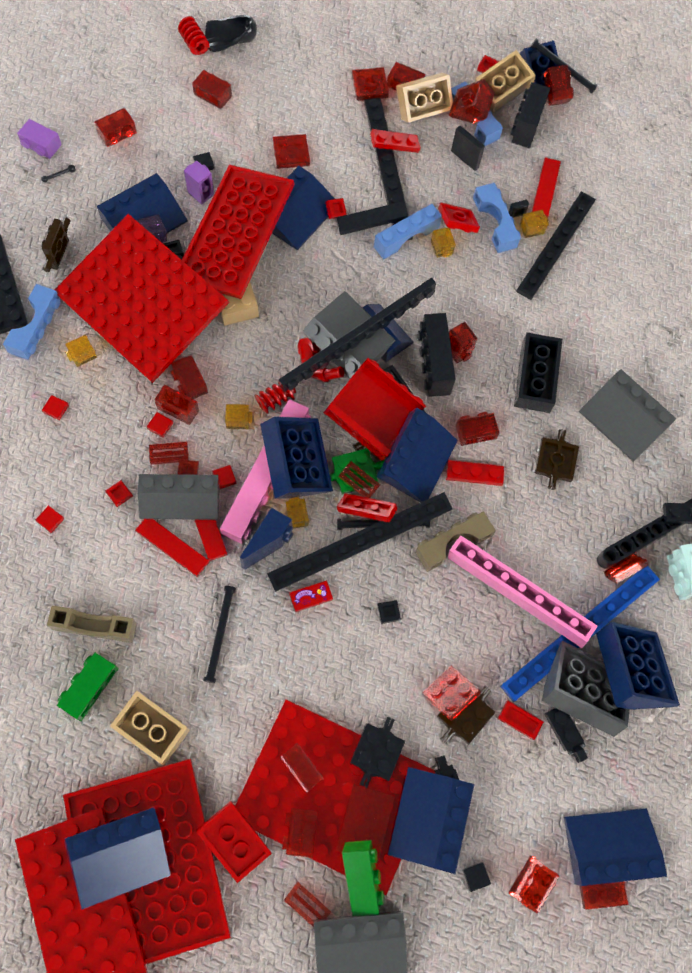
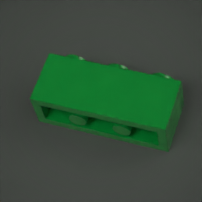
(87, 686)
(362, 878)

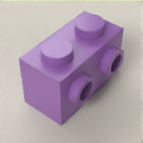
(39, 138)
(199, 182)

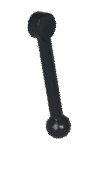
(71, 168)

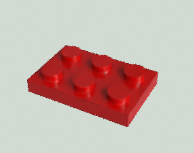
(234, 841)

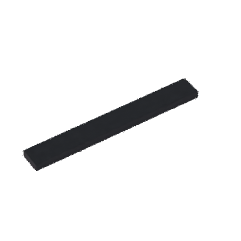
(555, 246)

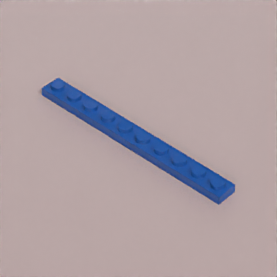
(600, 615)

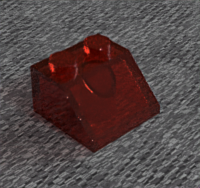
(472, 102)

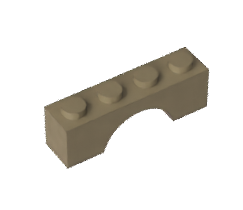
(475, 529)
(80, 623)

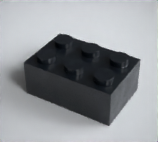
(530, 114)

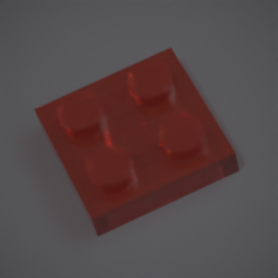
(370, 83)
(291, 151)
(451, 693)

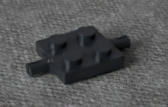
(377, 752)

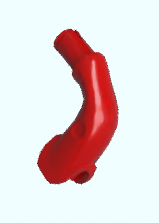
(308, 349)

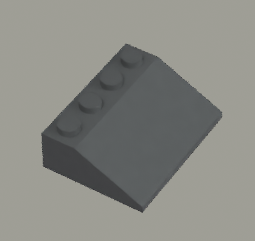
(339, 319)
(627, 415)
(582, 689)
(361, 944)

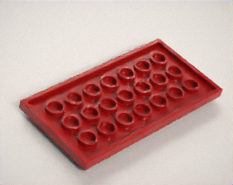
(237, 228)
(71, 938)

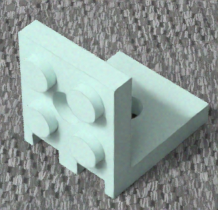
(681, 569)

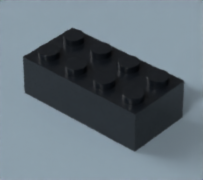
(436, 354)
(538, 372)

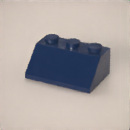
(402, 339)

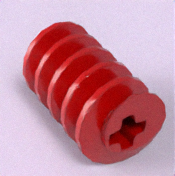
(193, 36)
(273, 396)

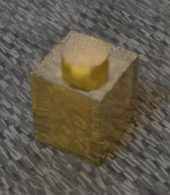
(534, 223)
(443, 242)
(80, 351)
(238, 416)
(297, 511)

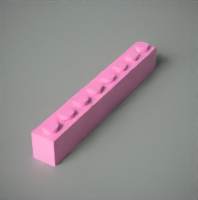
(255, 489)
(522, 591)

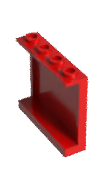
(373, 408)

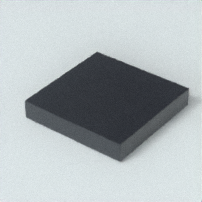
(467, 148)

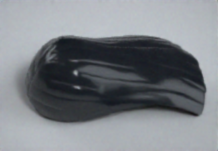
(230, 31)

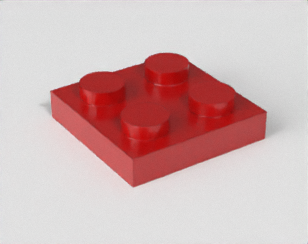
(458, 218)

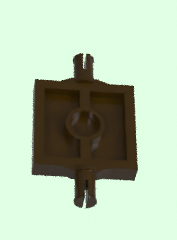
(55, 243)
(557, 459)
(469, 721)

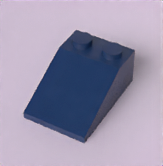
(539, 62)
(268, 538)

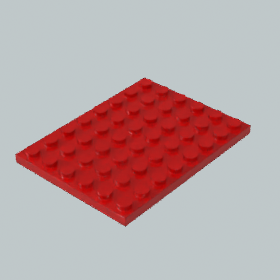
(141, 297)
(329, 746)
(187, 906)

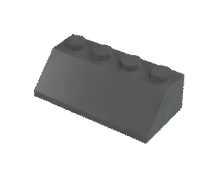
(178, 496)

